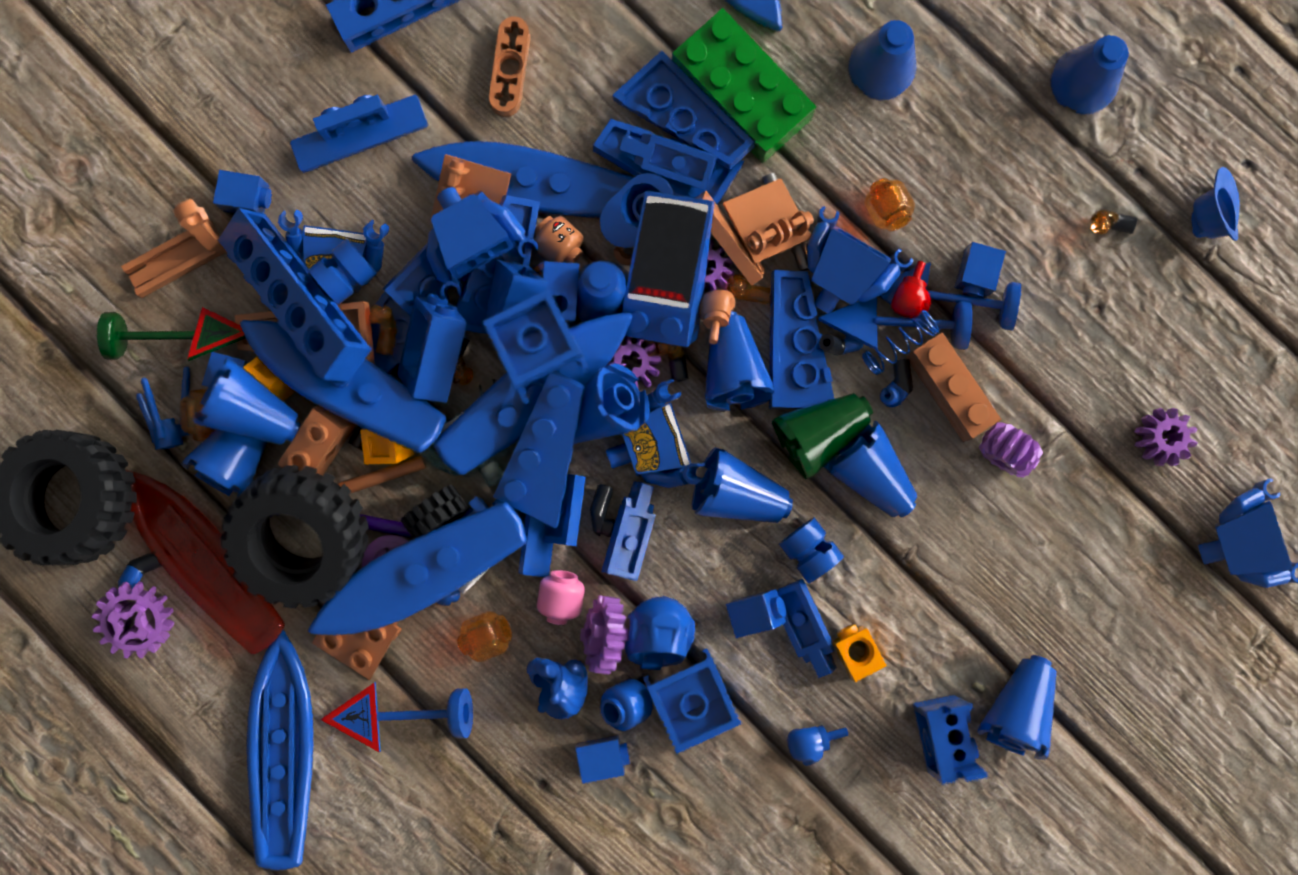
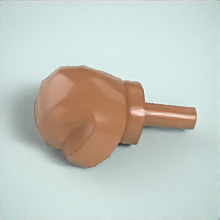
(715, 311)

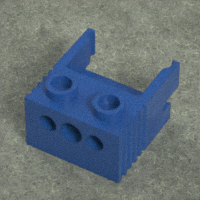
(533, 340)
(693, 704)
(937, 748)

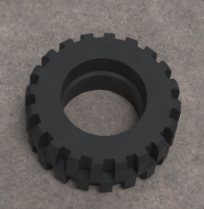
(102, 507)
(269, 566)

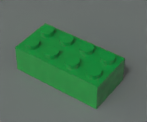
(745, 83)

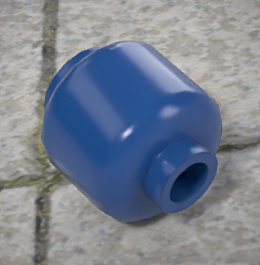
(626, 704)

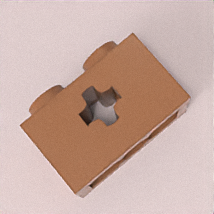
(317, 441)

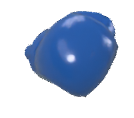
(811, 742)

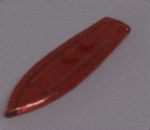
(193, 557)

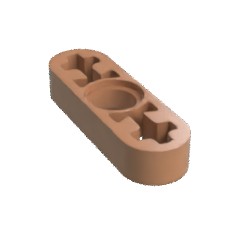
(503, 42)

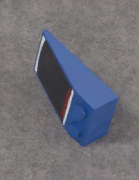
(668, 268)

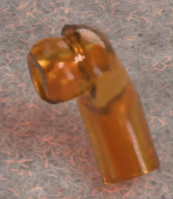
(743, 290)
(388, 328)

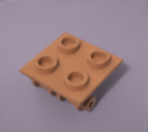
(469, 179)
(768, 220)
(361, 650)

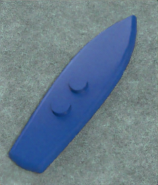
(556, 181)
(368, 400)
(500, 414)
(421, 572)
(279, 757)

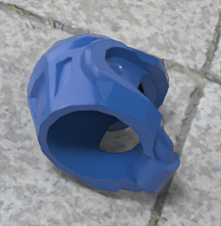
(659, 633)

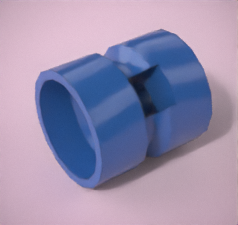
(342, 271)
(811, 550)

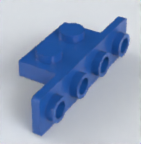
(357, 129)
(537, 551)

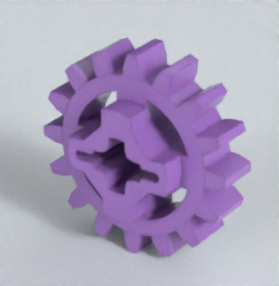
(116, 618)
(604, 635)

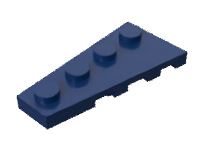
(682, 109)
(608, 147)
(796, 359)

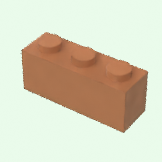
(953, 387)

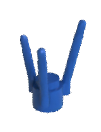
(164, 432)

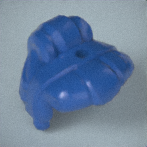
(562, 686)

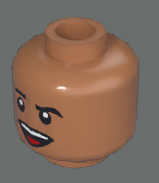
(558, 240)

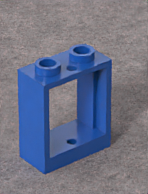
(431, 348)

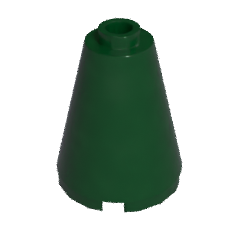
(821, 431)

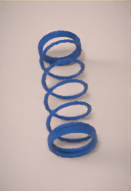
(928, 321)

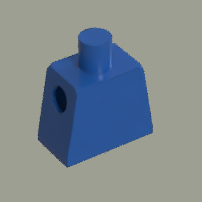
(512, 285)

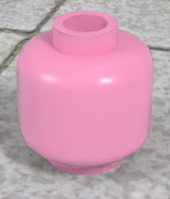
(560, 597)

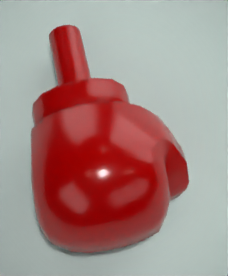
(912, 295)

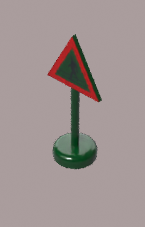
(210, 335)

